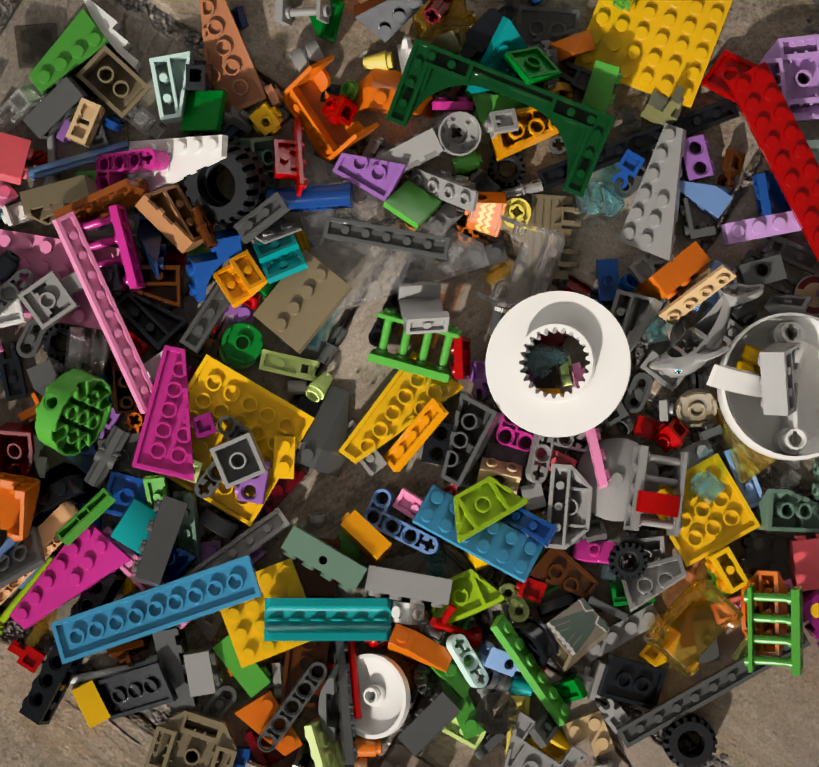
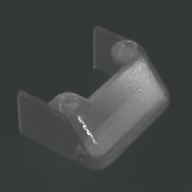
(533, 266)

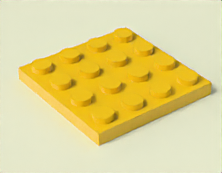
(712, 525)
(246, 619)

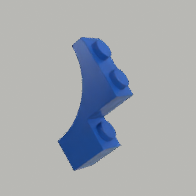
(204, 265)

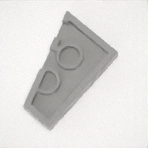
(655, 580)

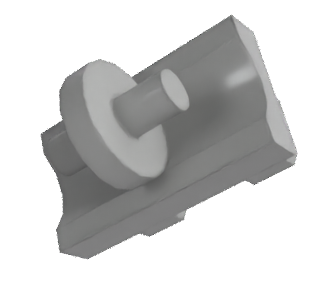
(591, 678)

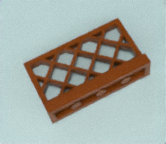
(97, 204)

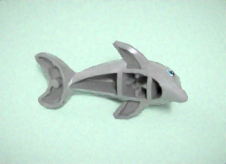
(701, 343)

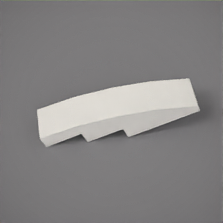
(109, 28)
(735, 380)

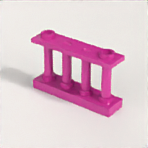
(123, 238)

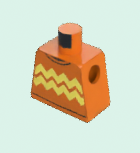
(487, 214)

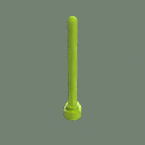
(5, 615)

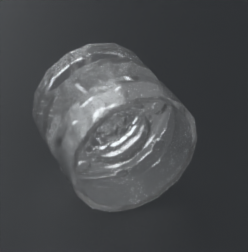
(86, 350)

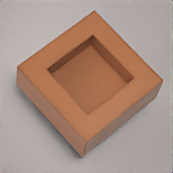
(274, 95)

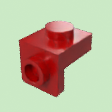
(531, 589)

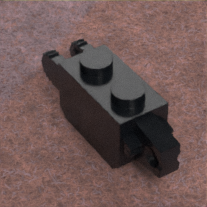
(482, 31)

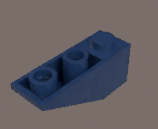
(152, 246)

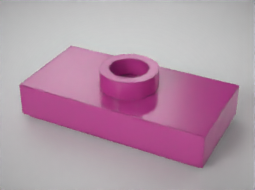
(593, 551)

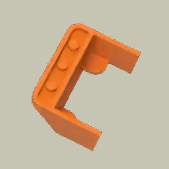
(304, 102)

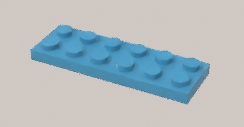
(495, 545)

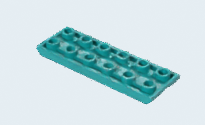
(327, 619)

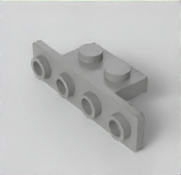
(447, 187)

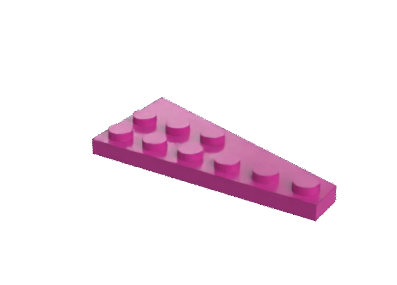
(166, 429)
(70, 574)

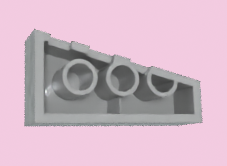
(408, 585)

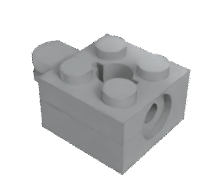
(52, 298)

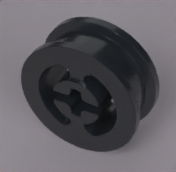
(538, 640)

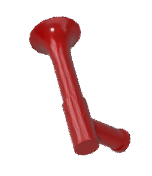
(473, 636)

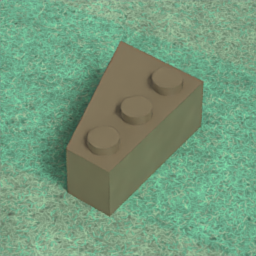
(43, 200)

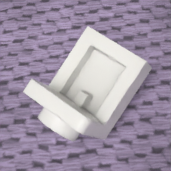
(407, 613)

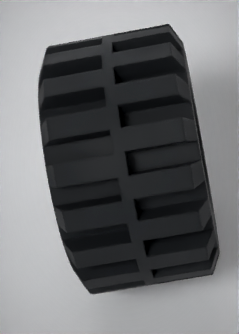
(700, 753)

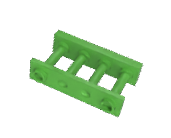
(402, 362)
(793, 619)

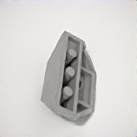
(568, 505)

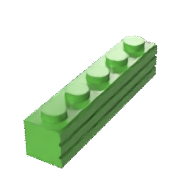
(85, 516)

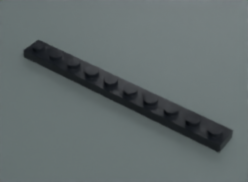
(646, 140)

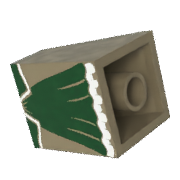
(576, 632)

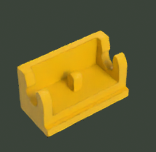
(90, 703)

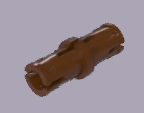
(204, 227)

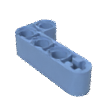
(403, 526)

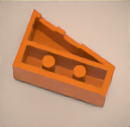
(676, 273)
(257, 714)

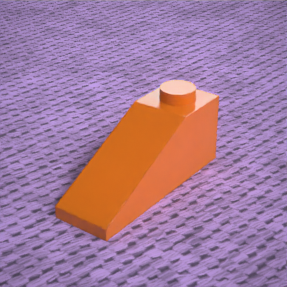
(419, 647)

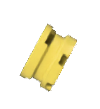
(518, 209)

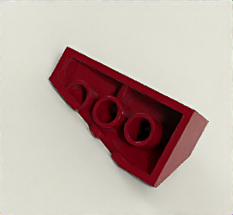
(16, 448)

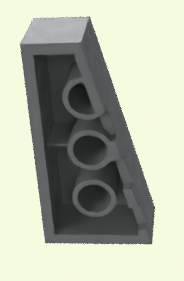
(471, 431)
(159, 541)
(170, 648)

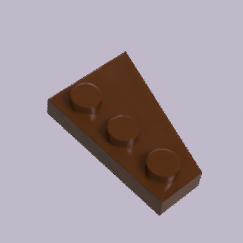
(564, 572)

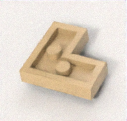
(592, 727)

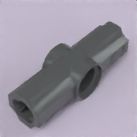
(107, 456)

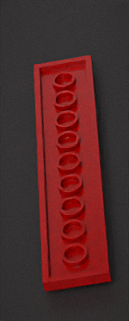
(781, 145)

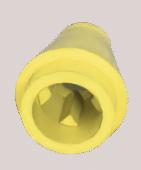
(380, 60)

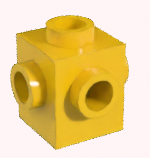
(264, 112)

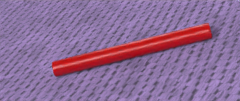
(354, 678)

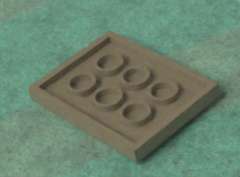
(303, 303)

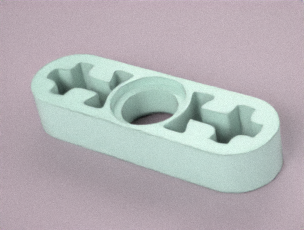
(475, 666)

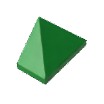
(329, 31)

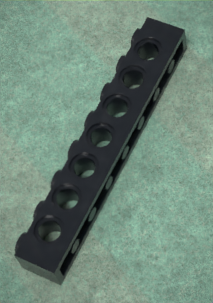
(42, 712)

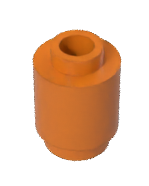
(368, 747)

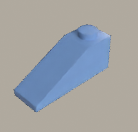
(705, 197)

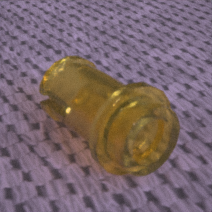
(497, 274)
(36, 633)

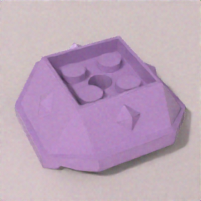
(792, 58)

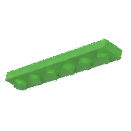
(530, 670)

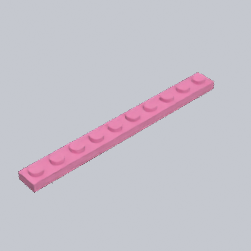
(104, 308)

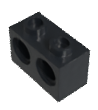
(433, 442)

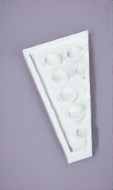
(186, 157)

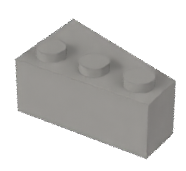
(414, 152)

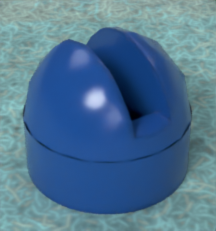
(628, 283)

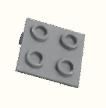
(276, 231)

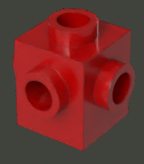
(339, 110)
(670, 434)

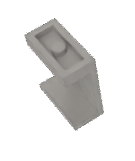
(422, 308)

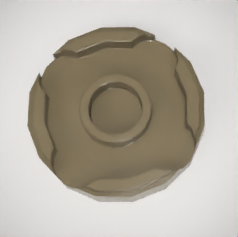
(696, 407)

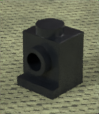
(193, 78)

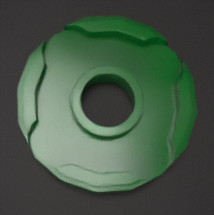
(254, 337)

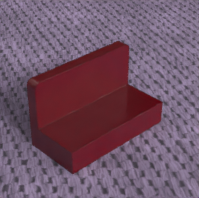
(262, 758)

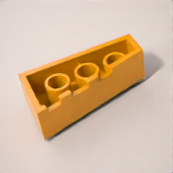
(532, 129)

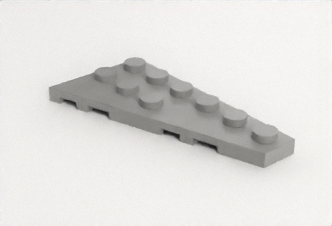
(656, 204)

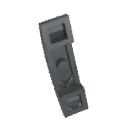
(329, 720)

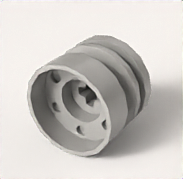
(467, 128)

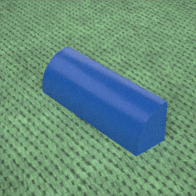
(317, 197)

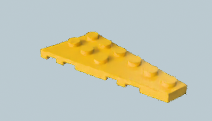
(395, 411)

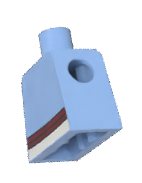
(496, 658)

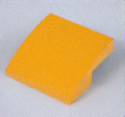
(240, 279)

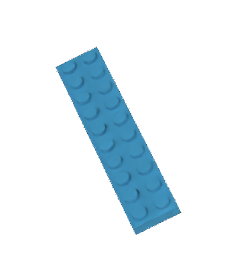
(156, 609)

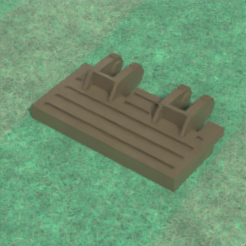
(549, 213)

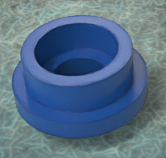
(114, 123)

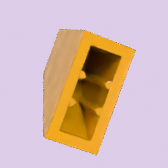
(365, 537)

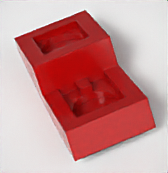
(658, 503)

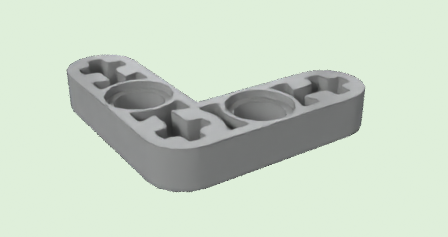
(543, 470)

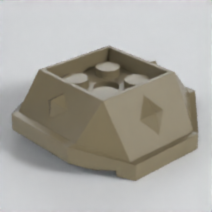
(192, 732)

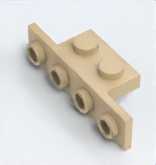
(696, 292)

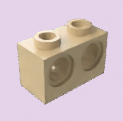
(85, 122)

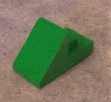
(570, 688)

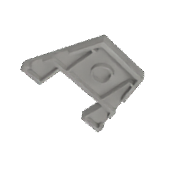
(523, 754)

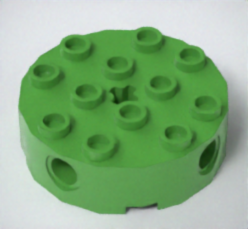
(73, 412)

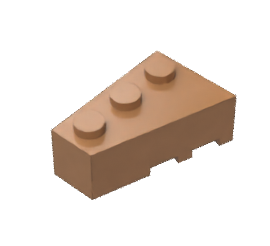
(171, 215)

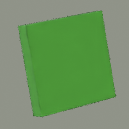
(412, 204)

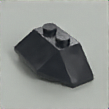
(61, 485)

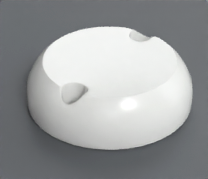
(743, 413)

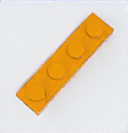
(415, 434)

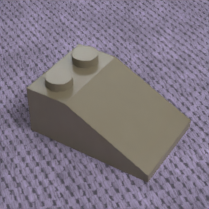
(113, 81)

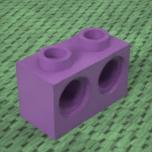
(702, 157)
(259, 482)

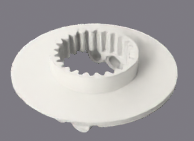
(603, 384)

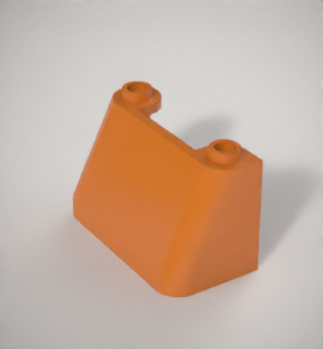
(17, 504)

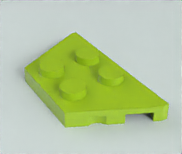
(483, 506)
(470, 595)

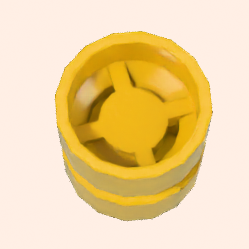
(749, 359)

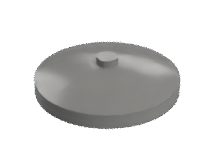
(611, 501)

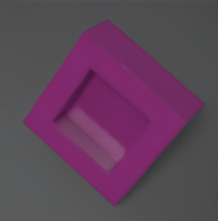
(204, 425)

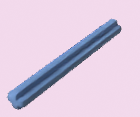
(75, 161)

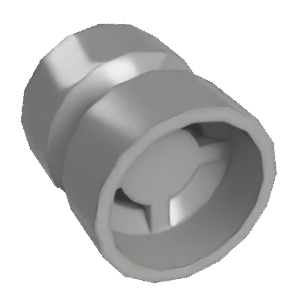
(305, 57)

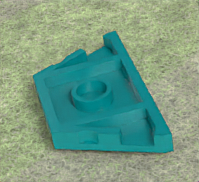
(504, 40)

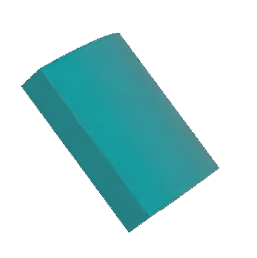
(280, 258)
(133, 525)

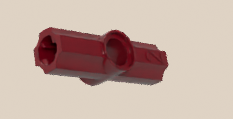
(436, 10)

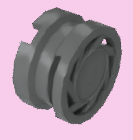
(698, 380)

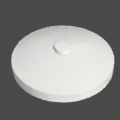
(383, 696)

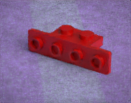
(288, 158)

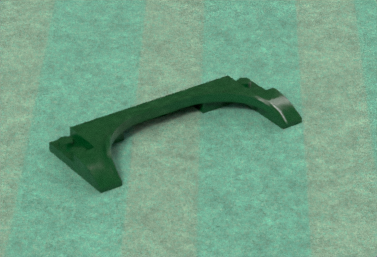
(436, 68)

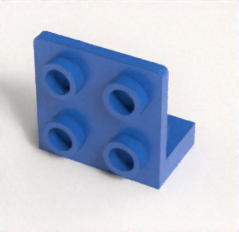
(768, 195)

